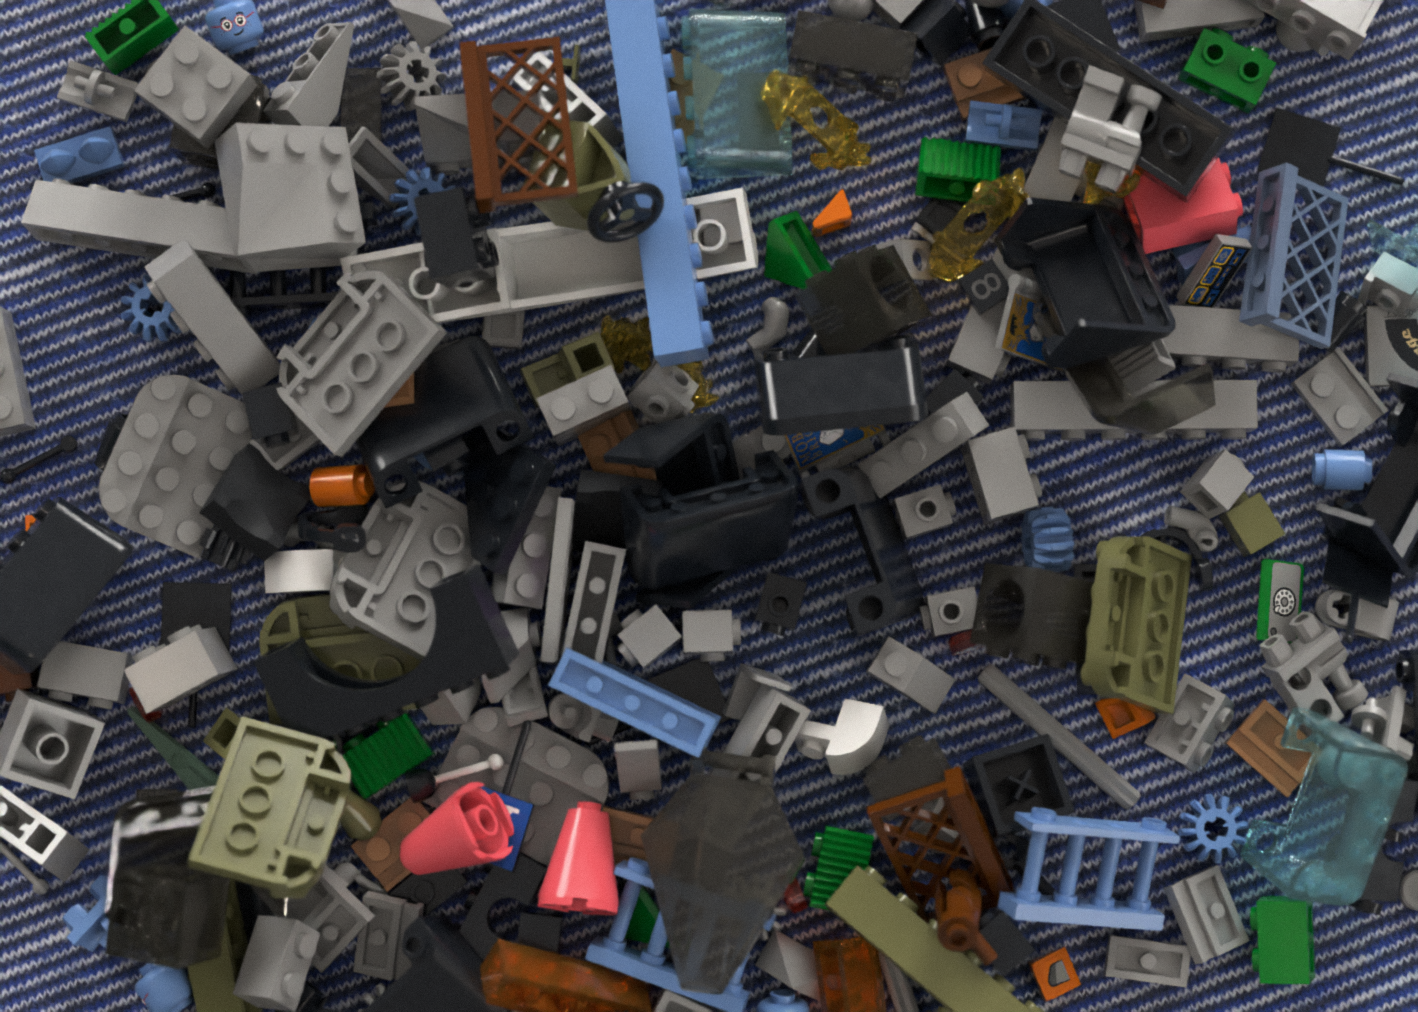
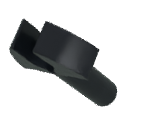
(1021, 851)

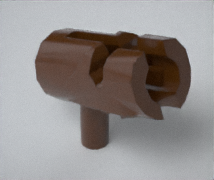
(959, 916)

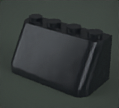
(52, 580)

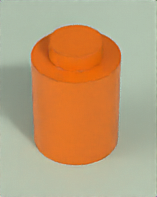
(341, 485)

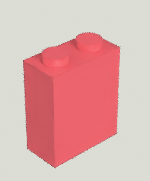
(1169, 222)

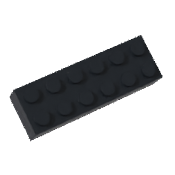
(1047, 64)

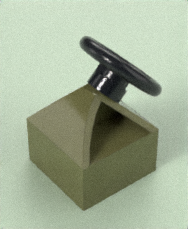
(603, 187)

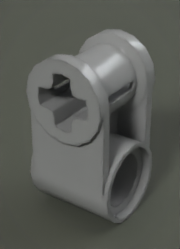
(1371, 620)

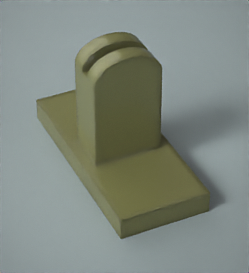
(573, 64)

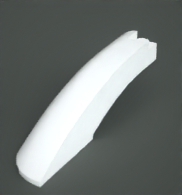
(565, 265)

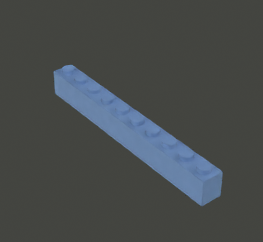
(654, 157)

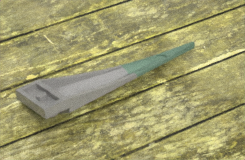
(328, 904)

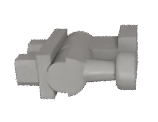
(1098, 139)
(1301, 666)

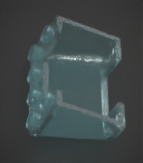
(727, 70)
(1336, 816)

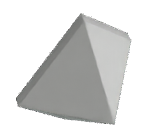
(422, 20)
(375, 166)
(790, 964)

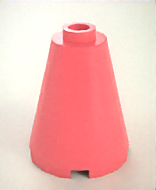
(460, 833)
(582, 865)

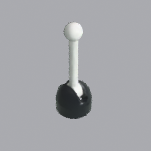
(423, 783)

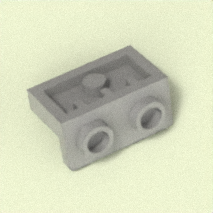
(1193, 726)

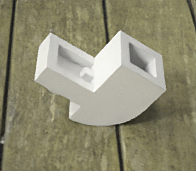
(301, 570)
(851, 742)

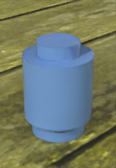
(1341, 469)

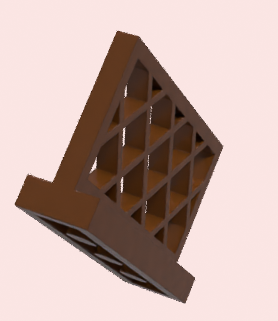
(482, 128)
(964, 819)

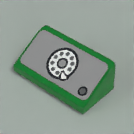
(1279, 598)

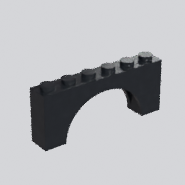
(466, 644)

